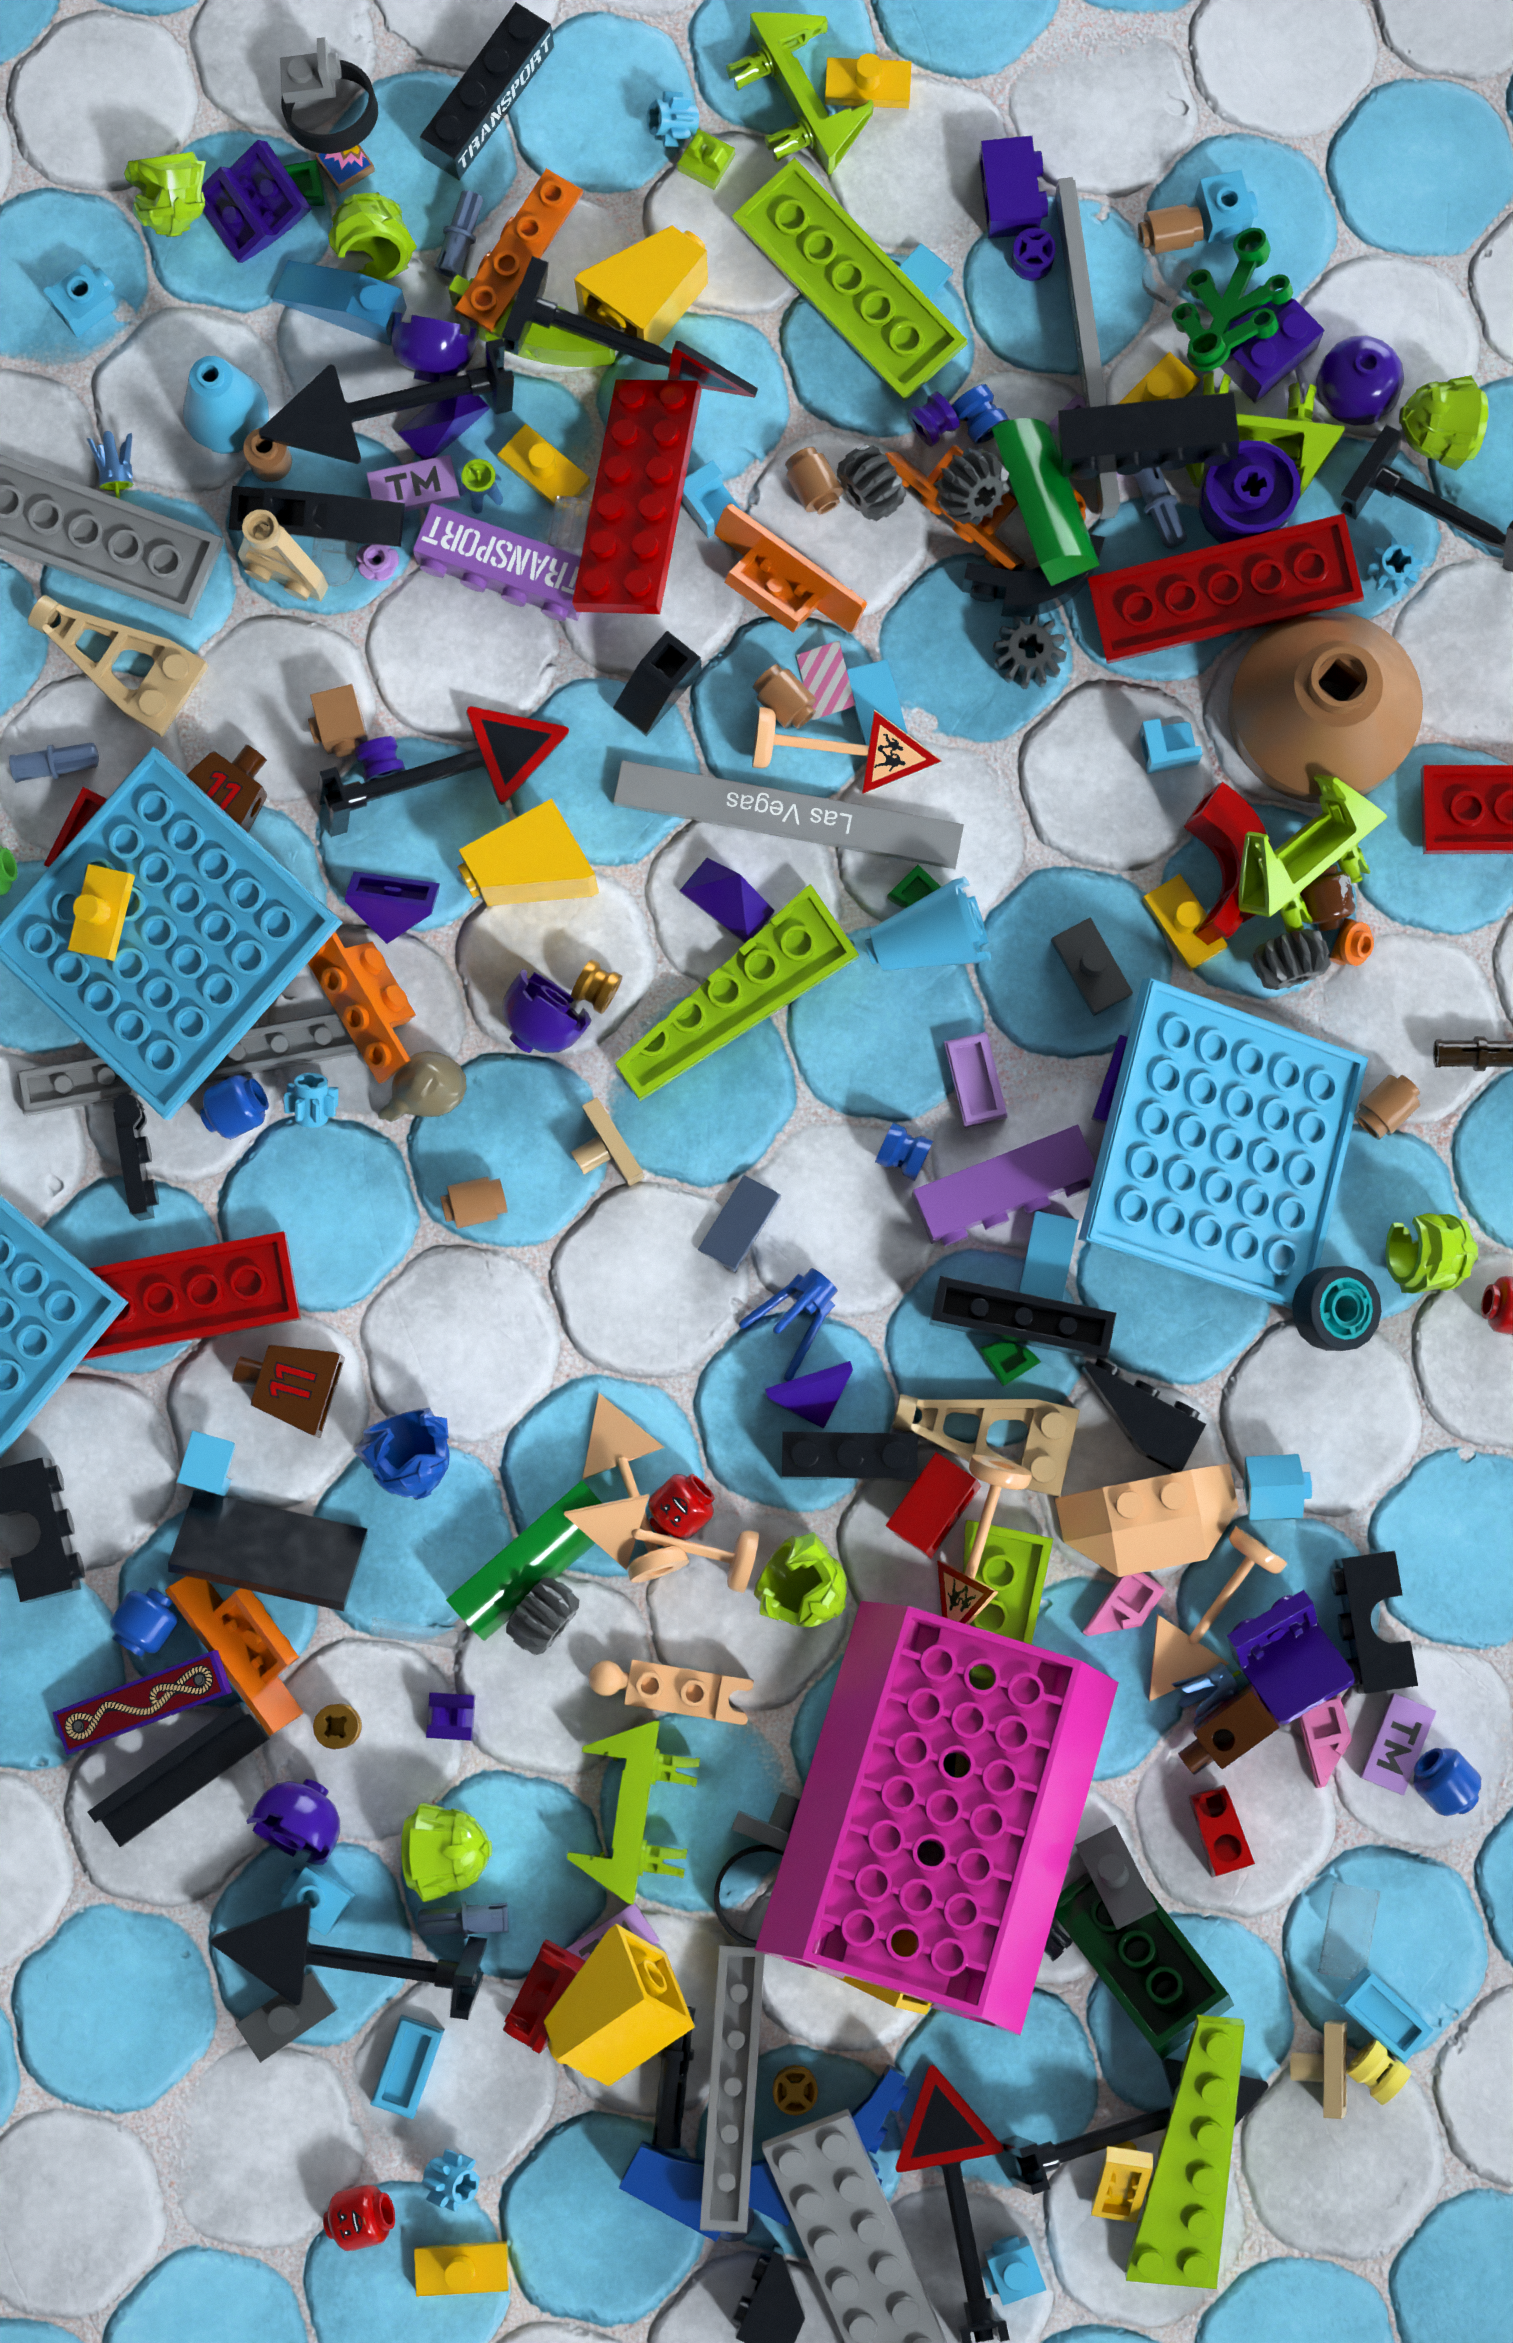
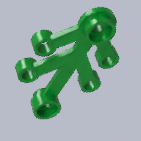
(1212, 346)

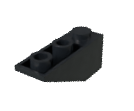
(1151, 1425)

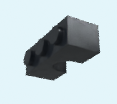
(849, 1456)
(51, 1565)
(1363, 1584)

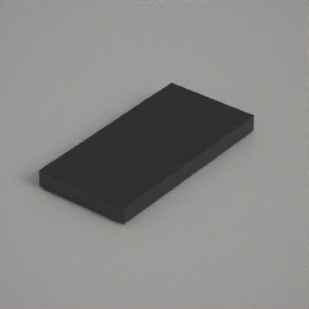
(268, 1550)

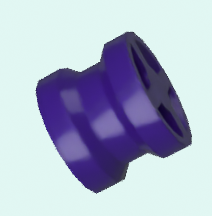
(1033, 244)
(933, 419)
(379, 758)

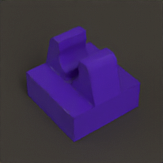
(450, 1716)

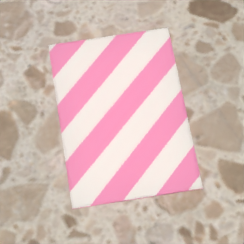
(826, 678)

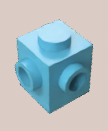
(1225, 206)
(1275, 1486)
(327, 1896)
(1012, 2270)

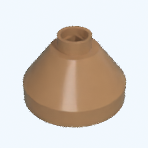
(1296, 730)

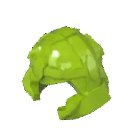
(169, 190)
(374, 226)
(1446, 420)
(1436, 1259)
(802, 1583)
(442, 1851)

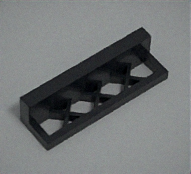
(180, 1774)

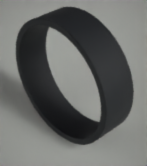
(348, 137)
(750, 1942)

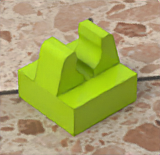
(706, 159)

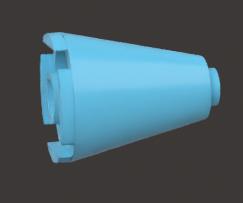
(223, 405)
(931, 932)

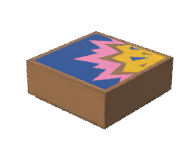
(346, 167)

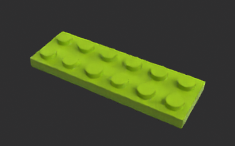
(849, 279)

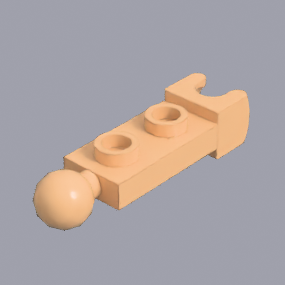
(671, 1689)

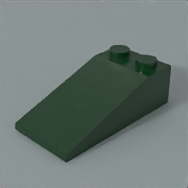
(1144, 1966)

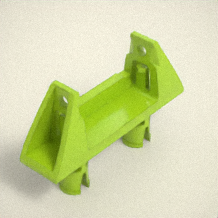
(776, 39)
(1296, 435)
(1333, 836)
(631, 1851)

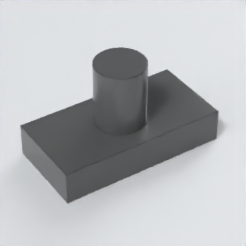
(1091, 966)
(777, 1830)
(1116, 1877)
(282, 2022)

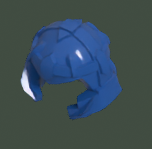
(407, 1452)

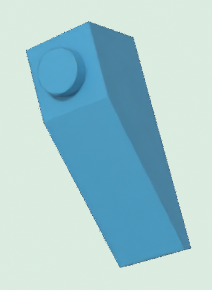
(341, 298)

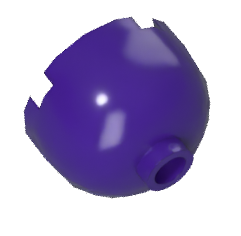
(431, 346)
(1360, 380)
(541, 1015)
(297, 1818)

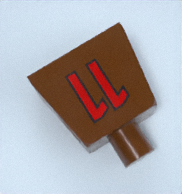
(233, 784)
(293, 1384)
(1240, 1714)

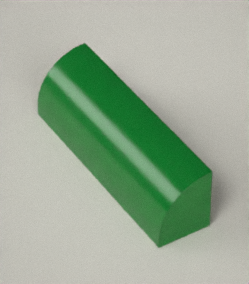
(1045, 498)
(537, 1553)

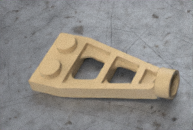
(274, 555)
(165, 685)
(1047, 1440)

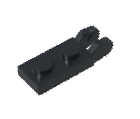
(134, 1153)

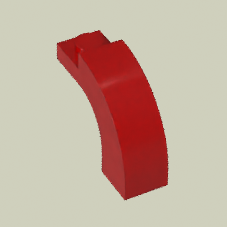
(1221, 824)

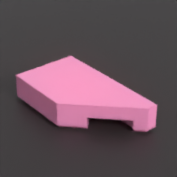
(1125, 1605)
(1325, 1737)

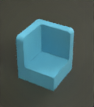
(706, 497)
(1168, 746)
(207, 1463)

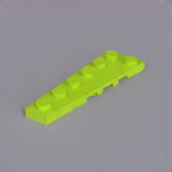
(766, 974)
(1017, 1568)
(1187, 2197)

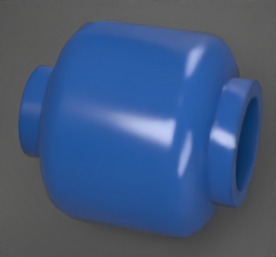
(234, 1106)
(143, 1621)
(1447, 1781)

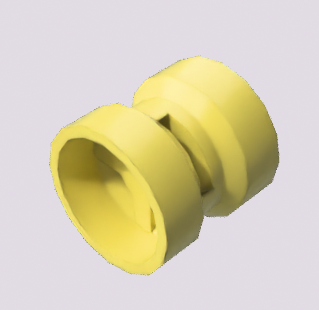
(1378, 2072)

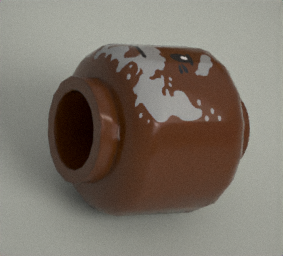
(1329, 899)

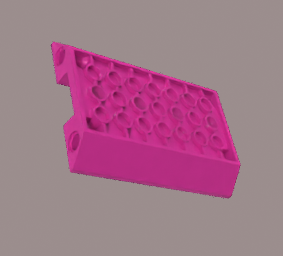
(884, 1790)

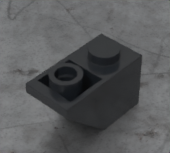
(658, 683)
(774, 2308)

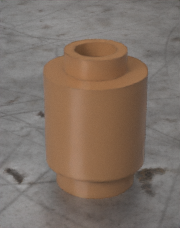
(1171, 229)
(267, 459)
(813, 481)
(785, 696)
(1388, 1106)
(474, 1202)

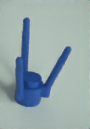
(811, 1294)

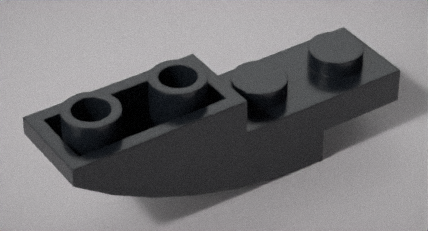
(322, 515)

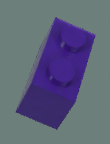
(1011, 186)

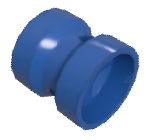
(980, 413)
(903, 1151)

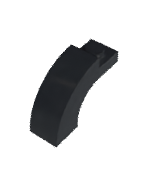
(1026, 590)

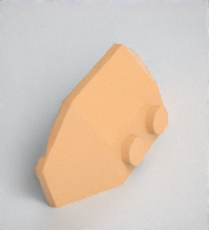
(1150, 1520)

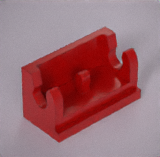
(933, 1505)
(542, 1989)

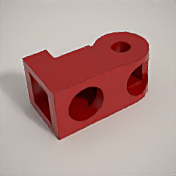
(1220, 1831)

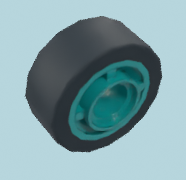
(1357, 1308)

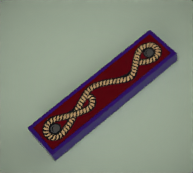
(142, 1702)

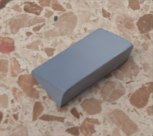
(739, 1223)

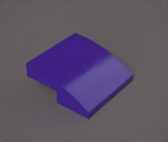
(253, 201)

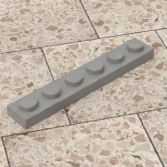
(732, 2090)

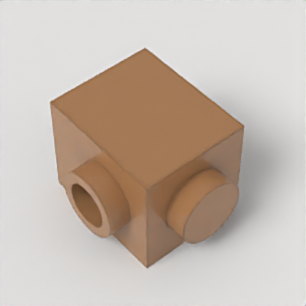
(338, 721)

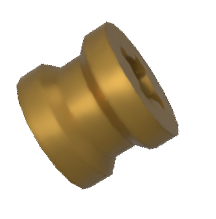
(596, 986)
(348, 1727)
(790, 2096)

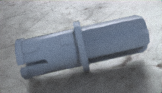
(459, 235)
(1161, 506)
(53, 761)
(464, 1919)

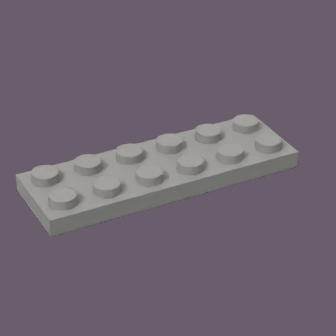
(104, 539)
(851, 2234)

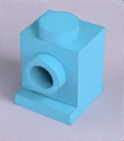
(82, 311)

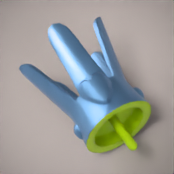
(114, 472)
(479, 479)
(1214, 1685)

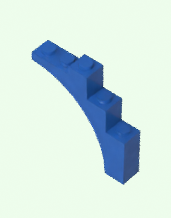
(676, 2181)

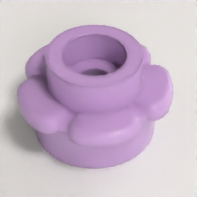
(380, 571)

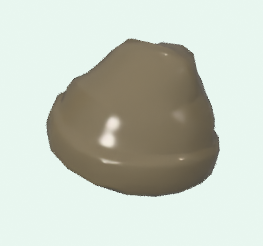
(426, 1087)

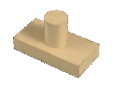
(606, 1146)
(1327, 2068)

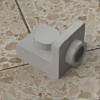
(310, 75)

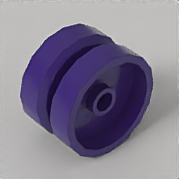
(1260, 472)

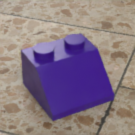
(1263, 363)

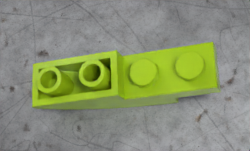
(541, 343)

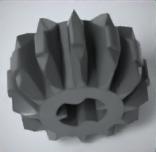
(871, 482)
(972, 486)
(1045, 649)
(1291, 959)
(542, 1616)

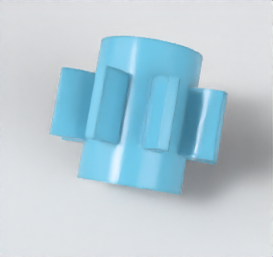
(672, 119)
(1402, 558)
(311, 1100)
(450, 2180)

